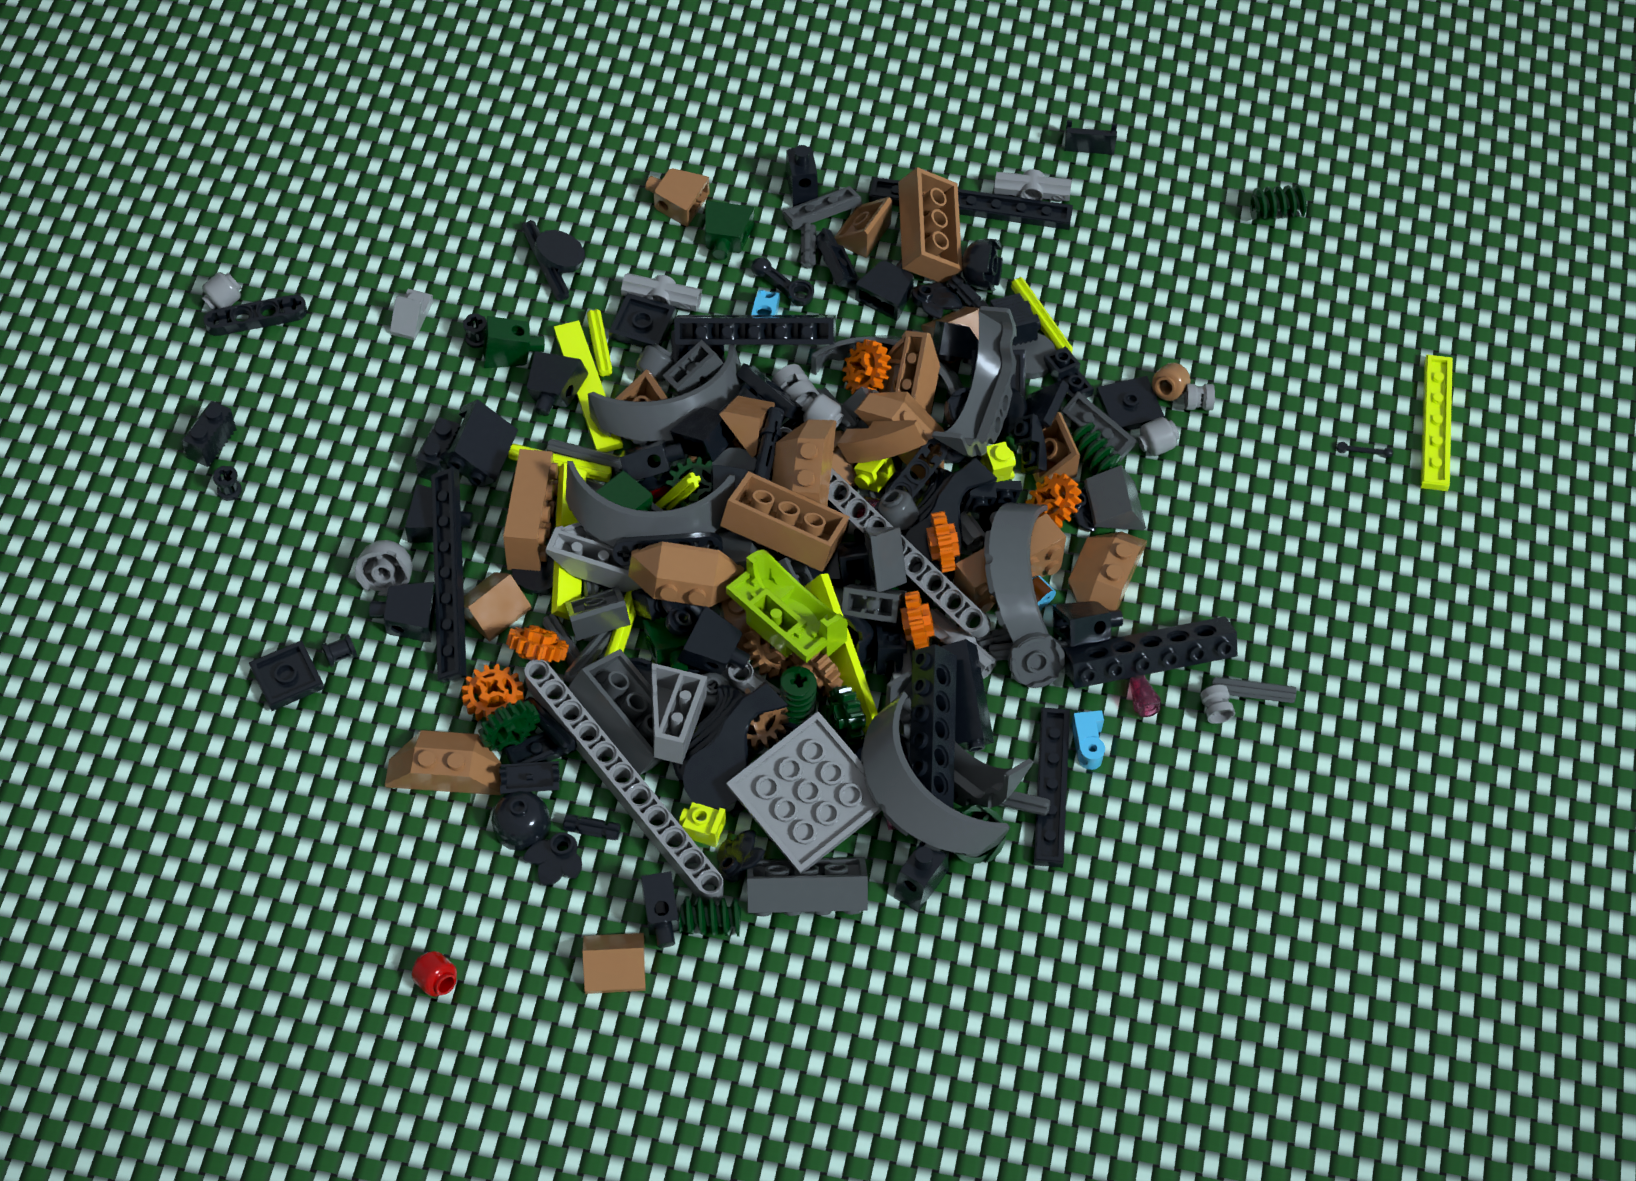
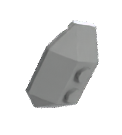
(588, 558)

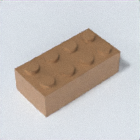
(930, 225)
(530, 510)
(784, 521)
(1045, 557)

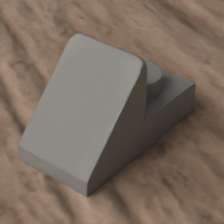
(410, 313)

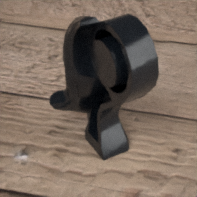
(945, 494)
(720, 744)

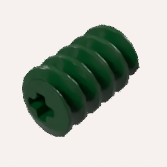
(1278, 200)
(1093, 451)
(799, 692)
(710, 916)

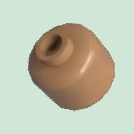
(1170, 381)

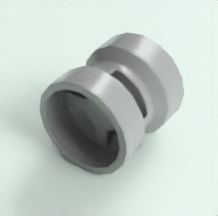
(1199, 397)
(1217, 703)

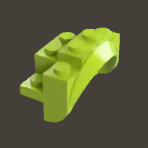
(785, 610)

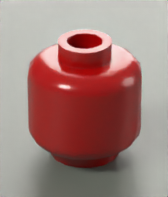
(434, 974)

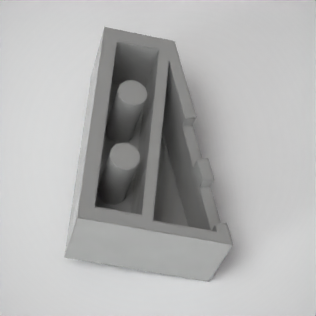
(675, 710)

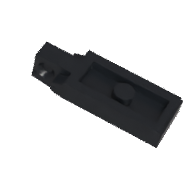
(837, 260)

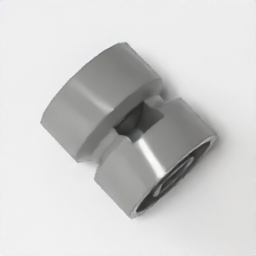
(795, 383)

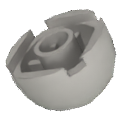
(383, 566)

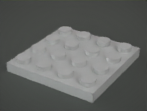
(806, 792)

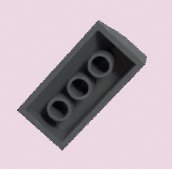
(621, 706)
(823, 888)

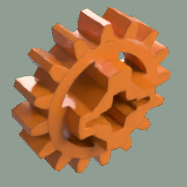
(866, 366)
(1060, 496)
(943, 541)
(917, 620)
(537, 644)
(491, 691)

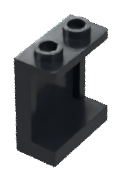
(480, 444)

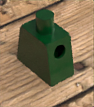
(727, 227)
(509, 343)
(627, 493)
(663, 645)

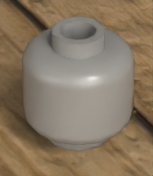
(221, 291)
(822, 409)
(1158, 436)

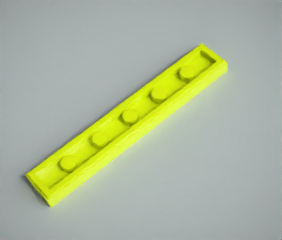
(574, 345)
(1436, 423)
(564, 584)
(845, 656)

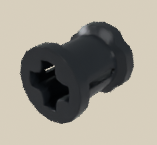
(470, 336)
(224, 486)
(339, 650)

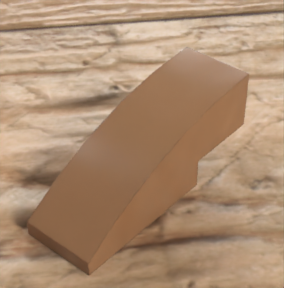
(881, 440)

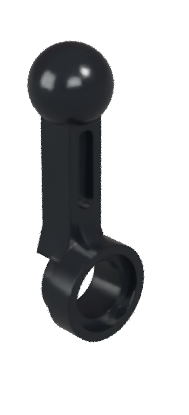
(762, 268)

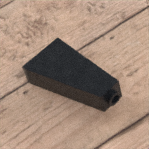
(972, 715)

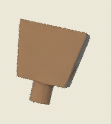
(679, 194)

